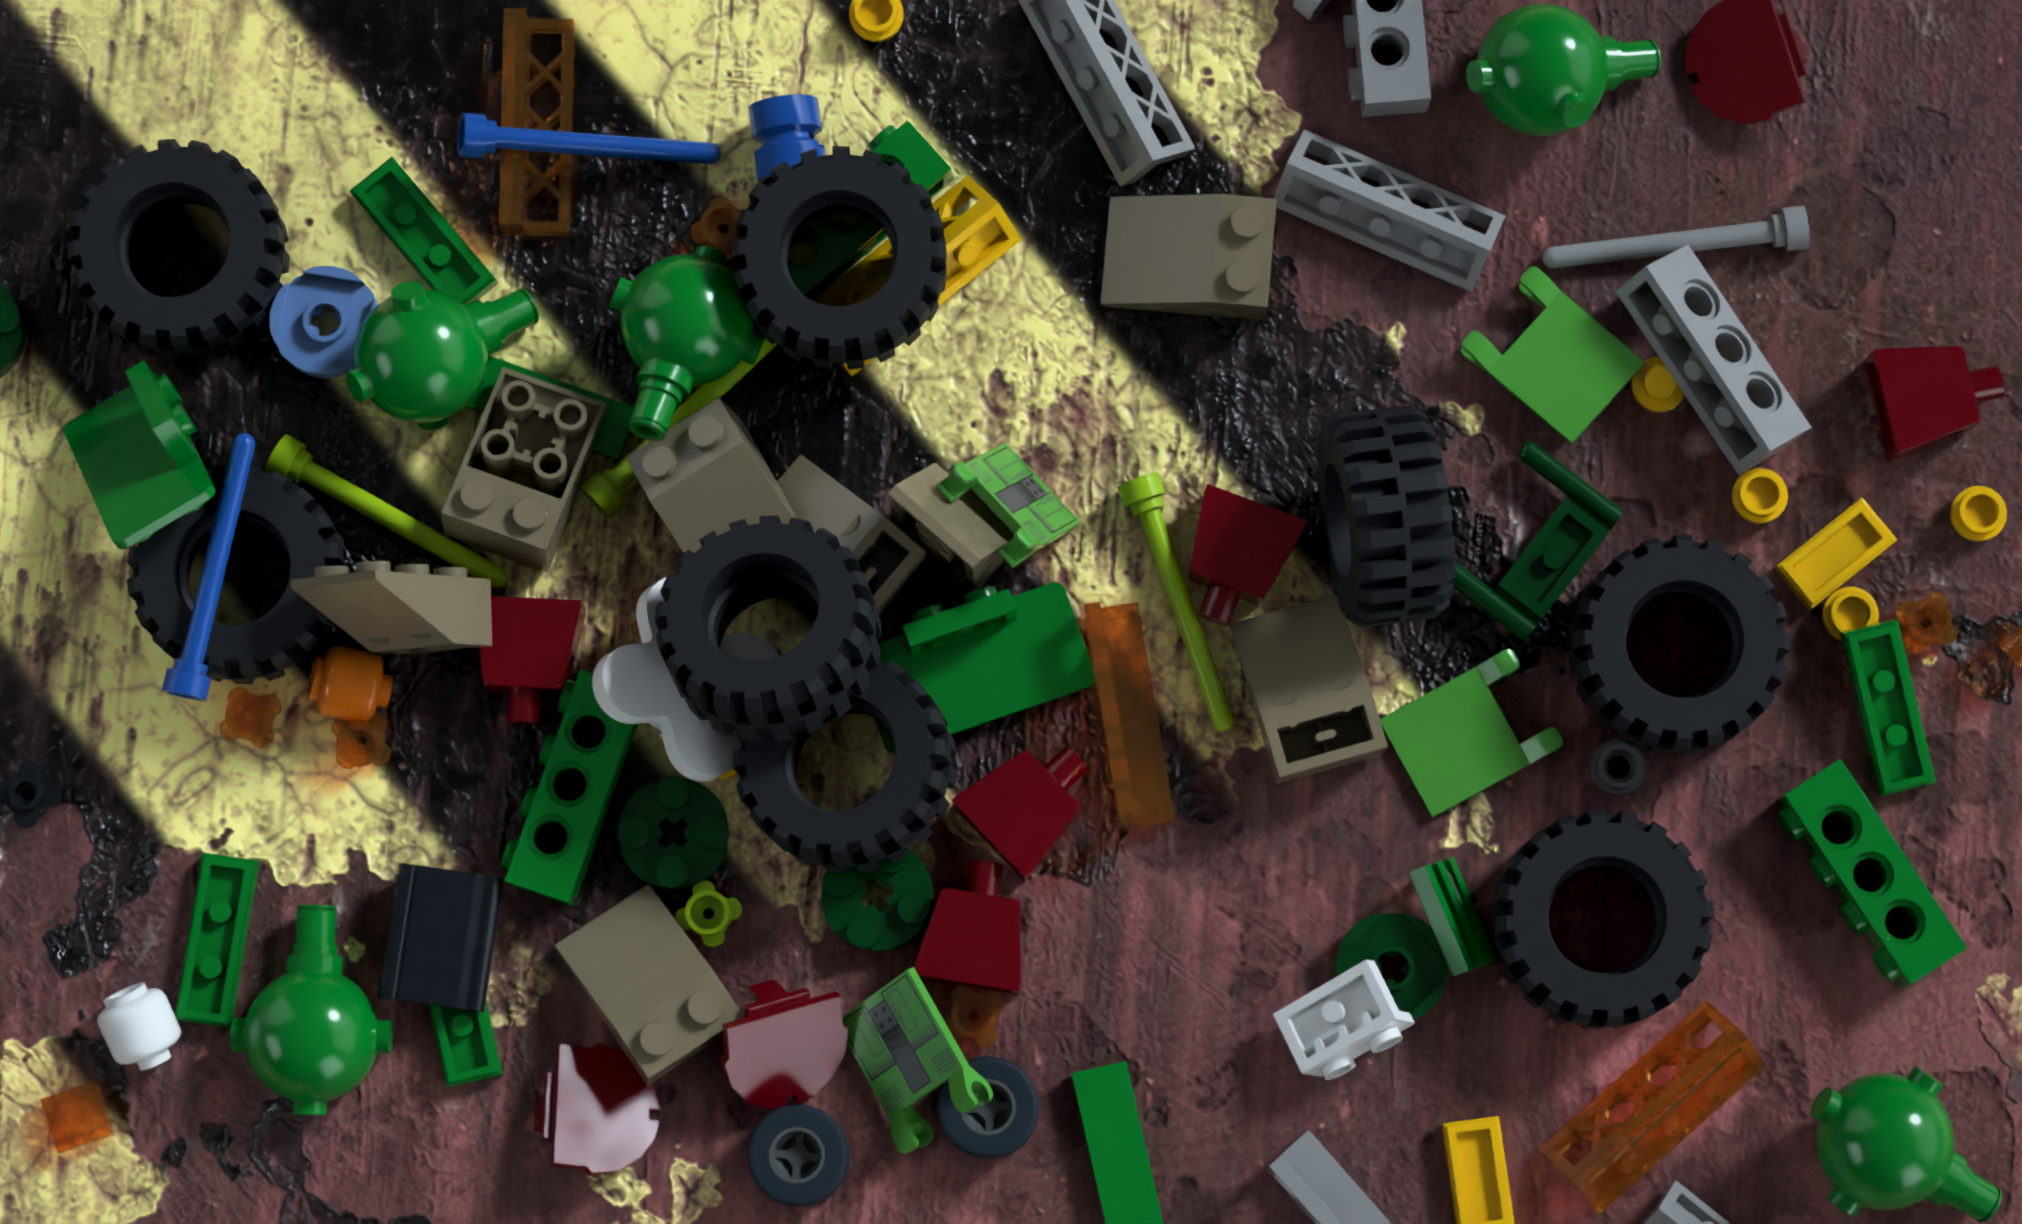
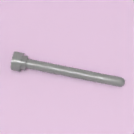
(1783, 229)

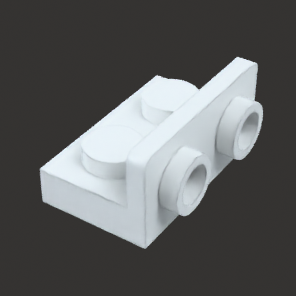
(1342, 1022)

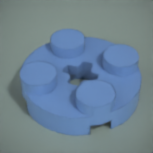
(308, 298)

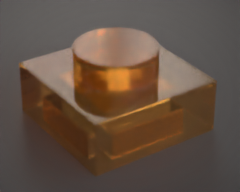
(77, 1117)

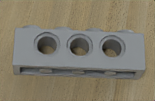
(1392, 88)
(1713, 359)

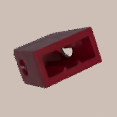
(1927, 395)
(1239, 551)
(531, 651)
(1024, 807)
(974, 935)

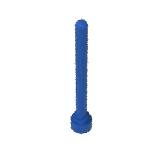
(483, 136)
(189, 673)

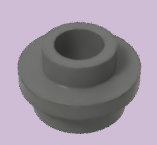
(1635, 767)

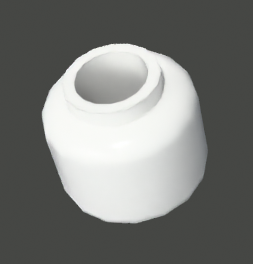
(139, 1026)

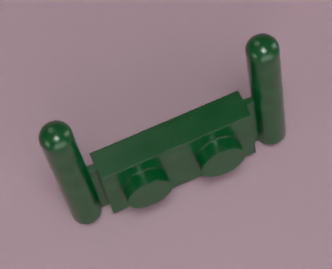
(1552, 555)

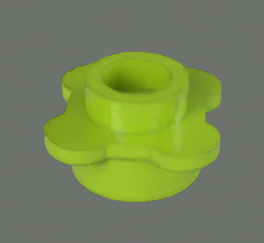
(705, 898)

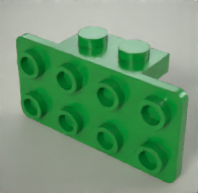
(140, 457)
(992, 655)

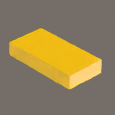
(1835, 554)
(1478, 1171)

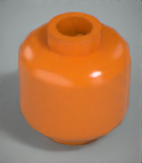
(349, 683)

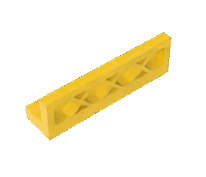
(971, 246)

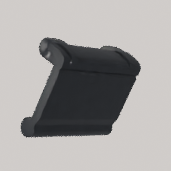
(440, 937)

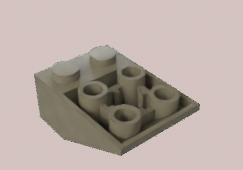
(523, 469)
(881, 548)
(403, 608)
(1308, 689)

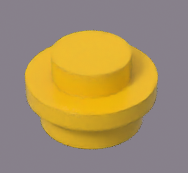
(876, 18)
(1655, 387)
(1759, 495)
(1978, 513)
(1848, 610)

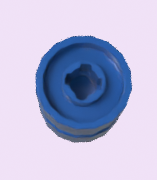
(785, 129)

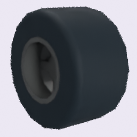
(994, 1136)
(786, 1143)

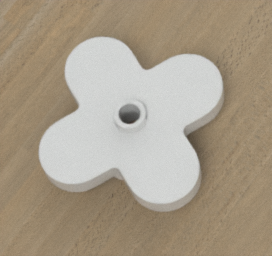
(637, 688)

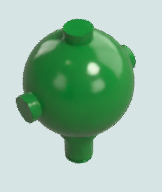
(1550, 67)
(683, 332)
(429, 353)
(313, 1027)
(1893, 1145)

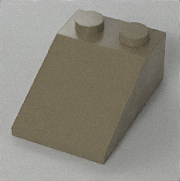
(1190, 254)
(708, 476)
(957, 534)
(649, 984)

